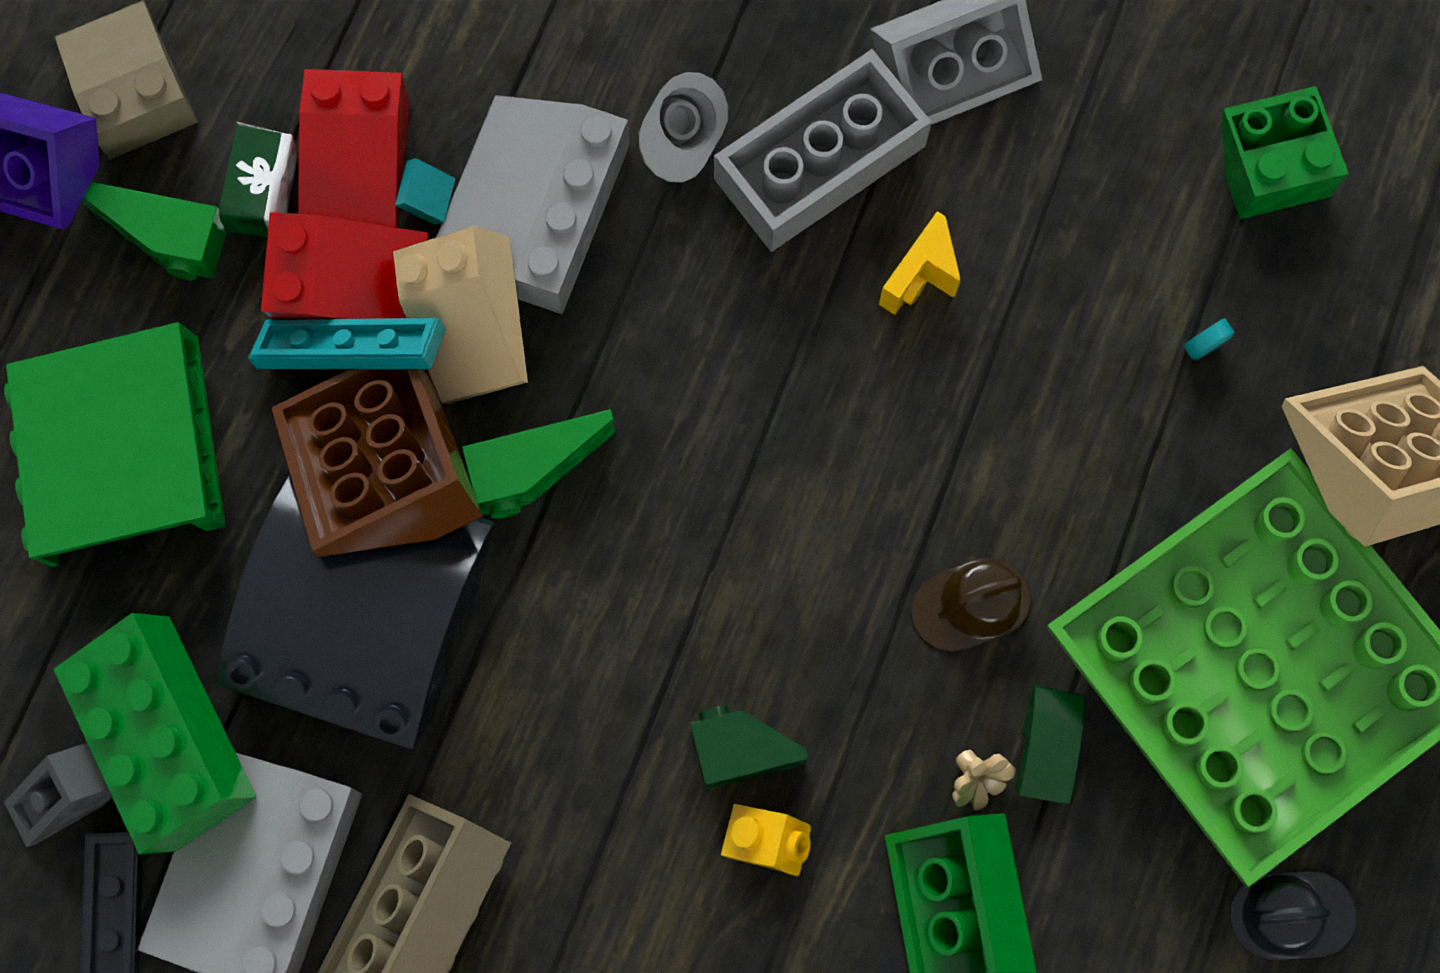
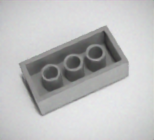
(821, 150)

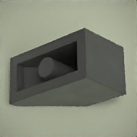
(57, 794)

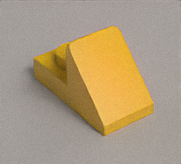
(927, 260)

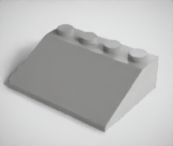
(543, 182)
(255, 881)

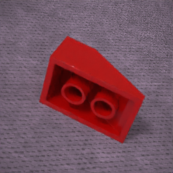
(352, 144)
(332, 268)

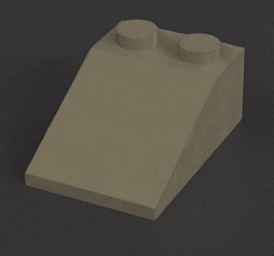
(125, 80)

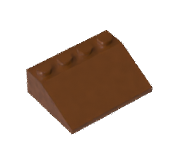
(374, 461)

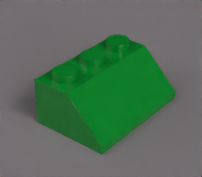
(960, 897)

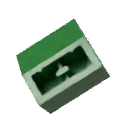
(1280, 153)

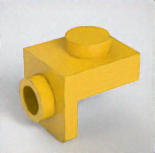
(767, 839)

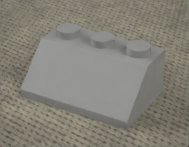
(960, 53)

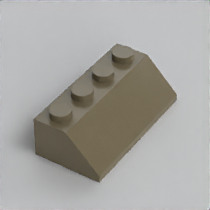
(418, 894)

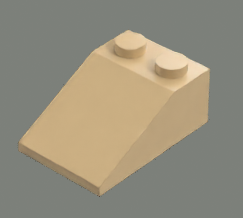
(472, 289)

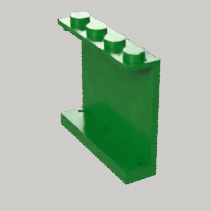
(113, 441)

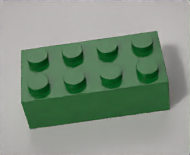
(154, 733)

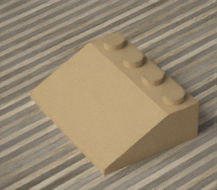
(1374, 451)

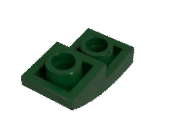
(1052, 744)

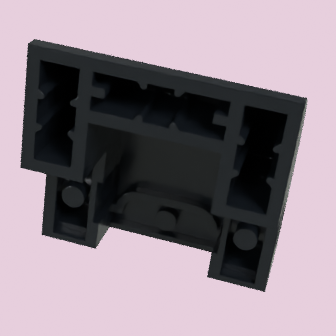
(351, 631)

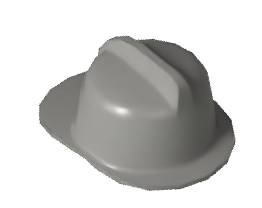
(683, 126)

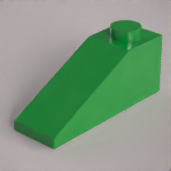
(172, 231)
(526, 464)

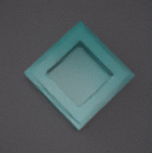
(425, 191)

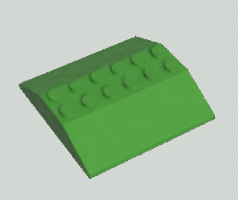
(1263, 666)

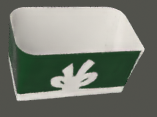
(257, 179)

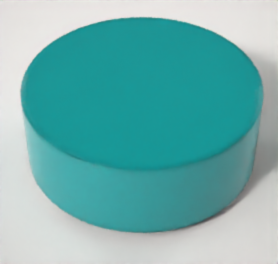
(1209, 340)

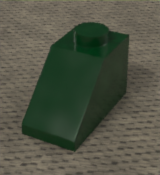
(740, 747)

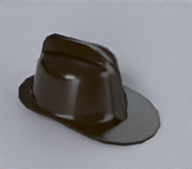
(971, 604)

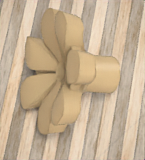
(980, 778)

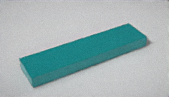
(348, 343)

